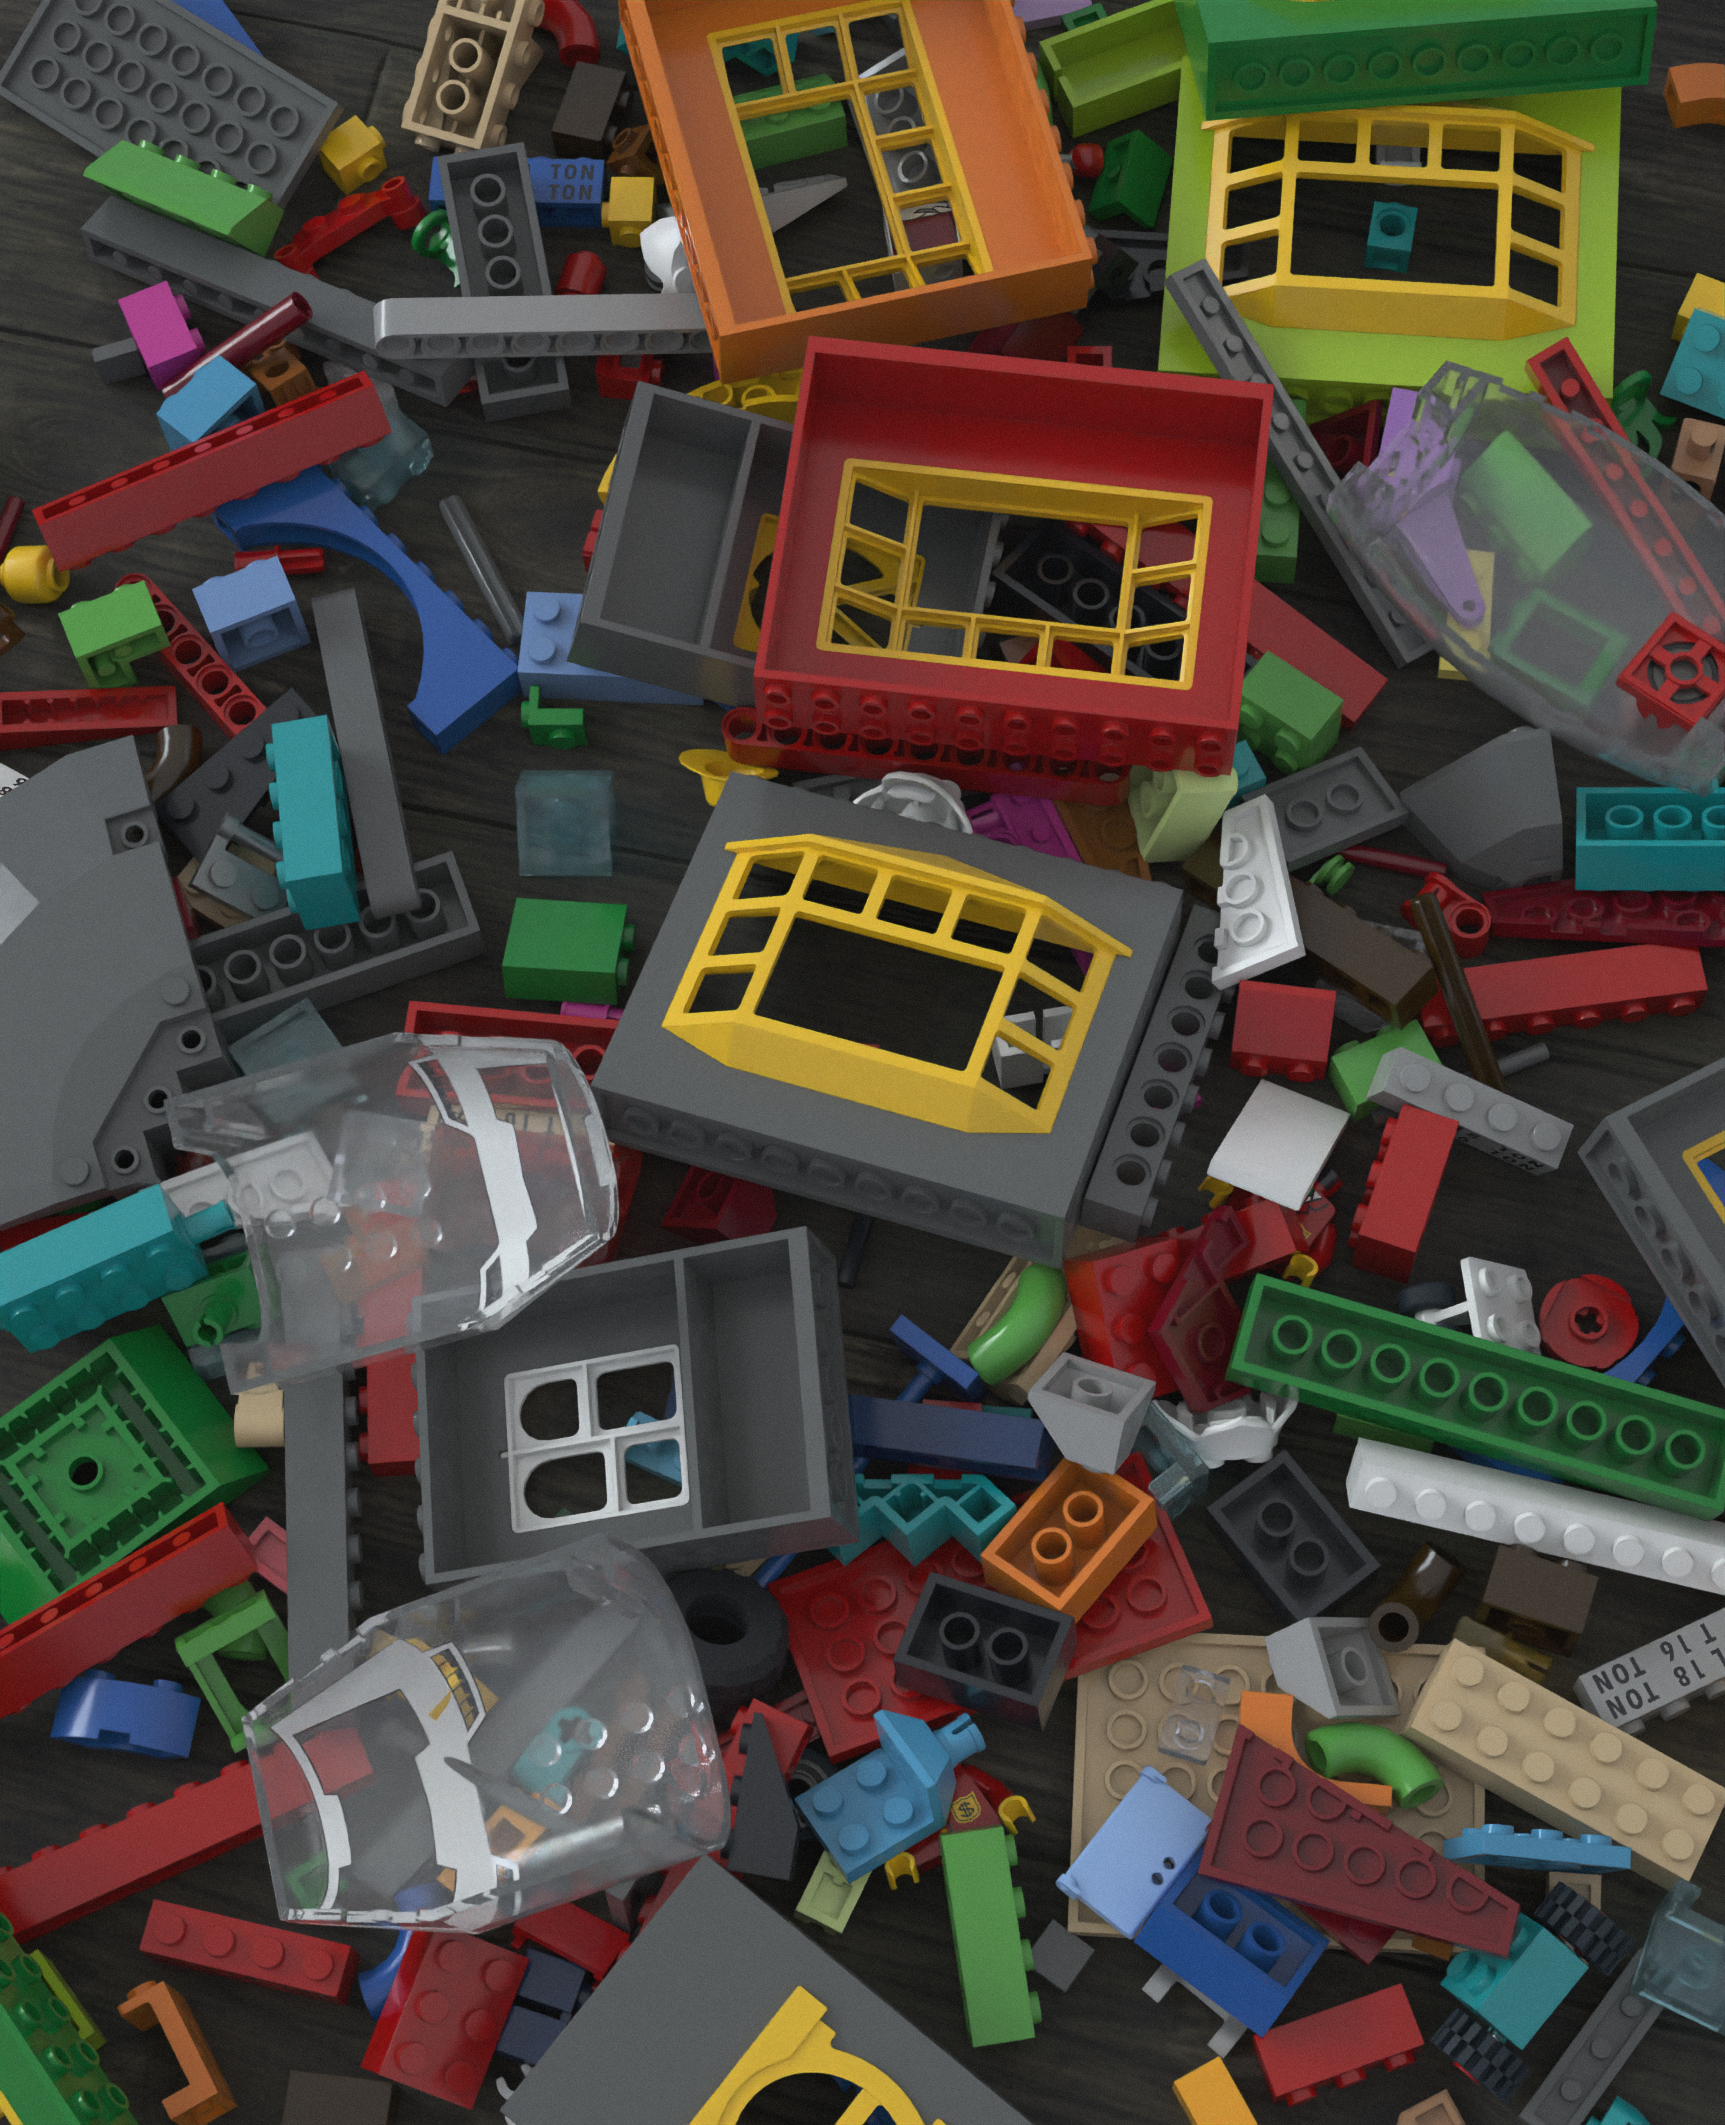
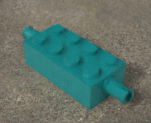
(104, 1266)

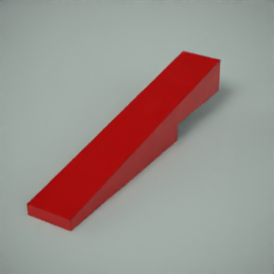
(83, 715)

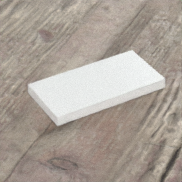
(1278, 1144)

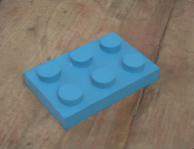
(1537, 1851)

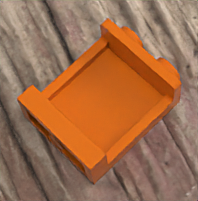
(208, 2091)

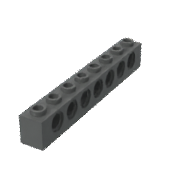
(1175, 1043)

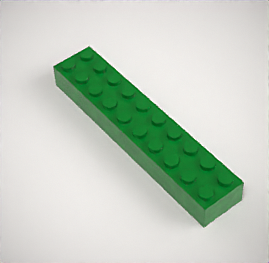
(1481, 1397)

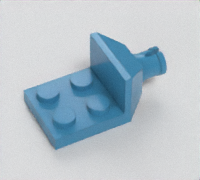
(890, 1794)

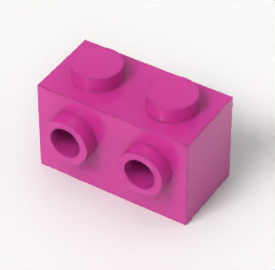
(161, 331)

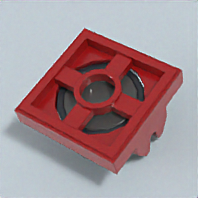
(1681, 676)

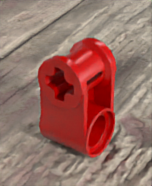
(1458, 911)

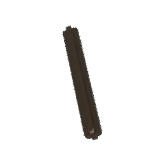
(1457, 991)

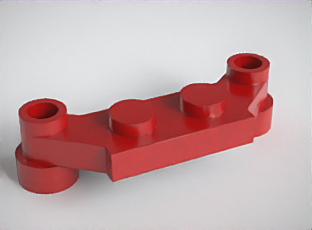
(351, 218)

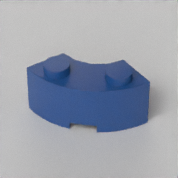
(126, 1716)

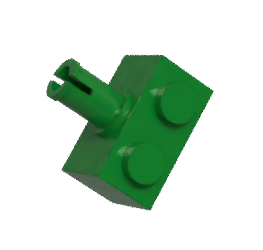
(217, 1302)

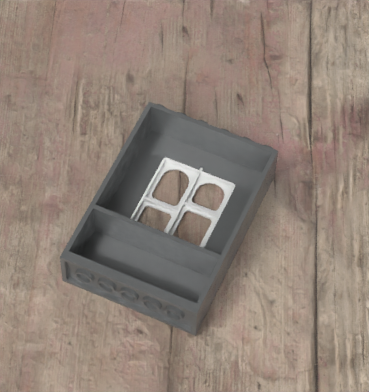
(754, 1418)

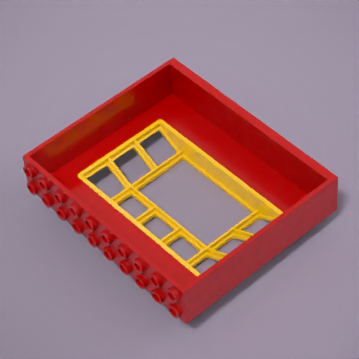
(1025, 444)

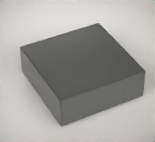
(118, 361)
(1060, 1956)

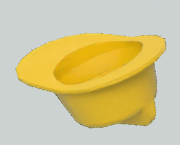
(715, 769)

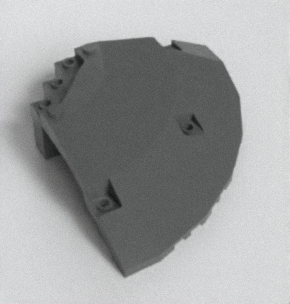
(93, 989)

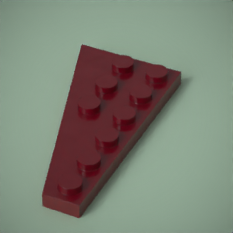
(1621, 916)
(1322, 1848)

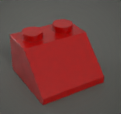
(1282, 1031)

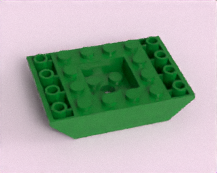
(159, 1455)

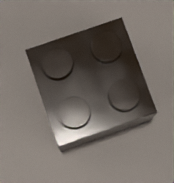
(1537, 1599)

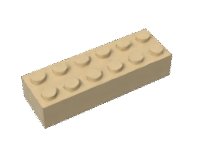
(1563, 1763)

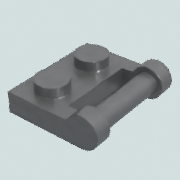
(235, 881)

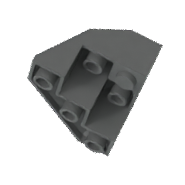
(1493, 813)

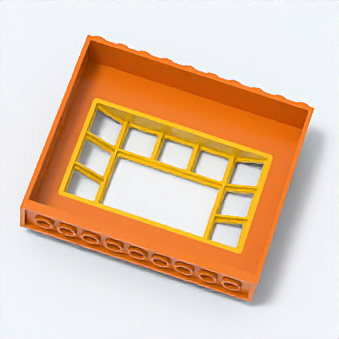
(985, 134)

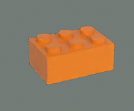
(1069, 1539)

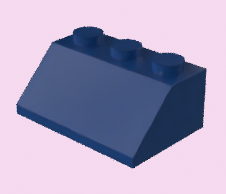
(1232, 1946)

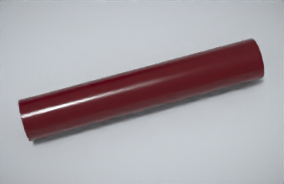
(251, 339)

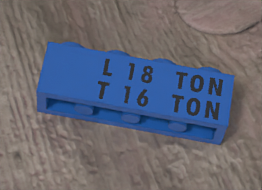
(564, 191)

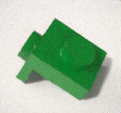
(553, 726)

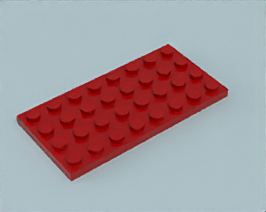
(854, 1617)

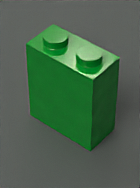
(568, 951)

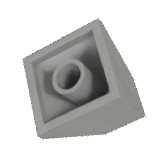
(1091, 1410)
(1333, 1668)

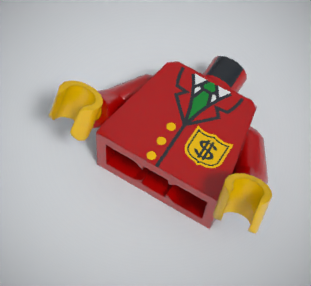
(1315, 1218)
(975, 1803)

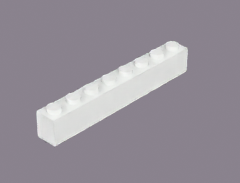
(1537, 1515)

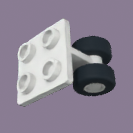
(1495, 1305)

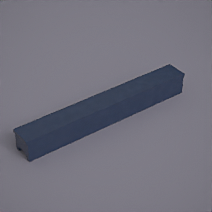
(944, 1437)

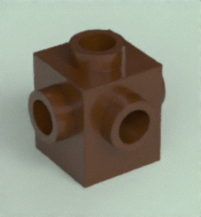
(635, 155)

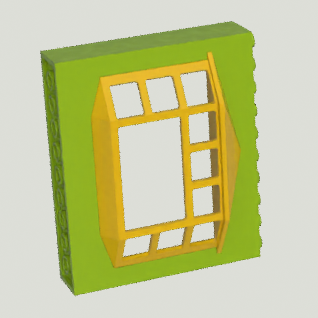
(1359, 338)

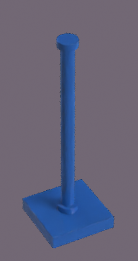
(934, 1367)

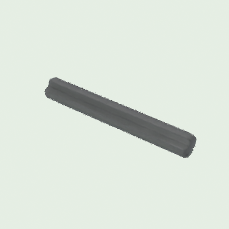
(483, 568)

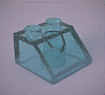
(565, 822)

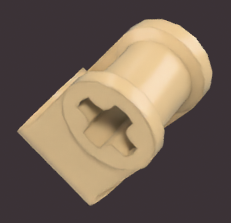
(260, 1420)

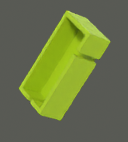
(1115, 66)

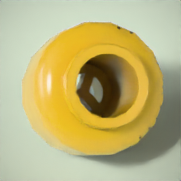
(32, 575)

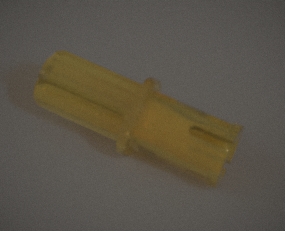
(1503, 1648)

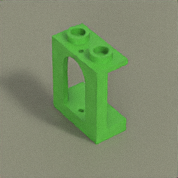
(200, 1642)

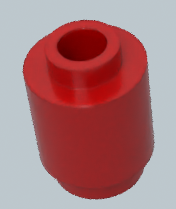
(581, 275)

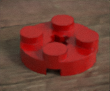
(1578, 1297)

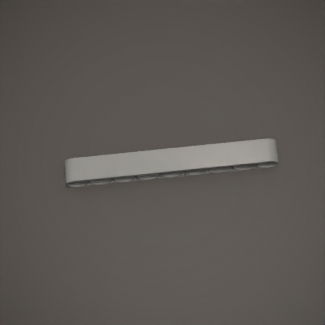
(539, 326)

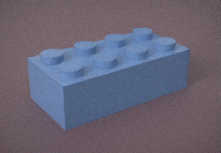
(544, 652)

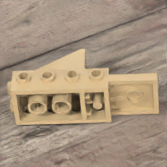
(472, 73)

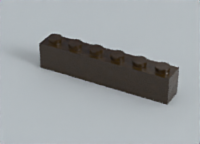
(1337, 944)

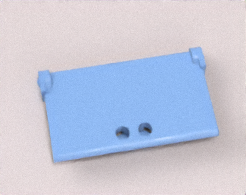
(1123, 1864)

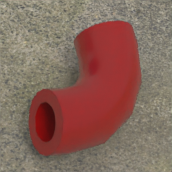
(573, 30)

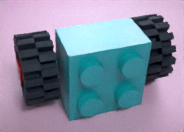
(1525, 1989)

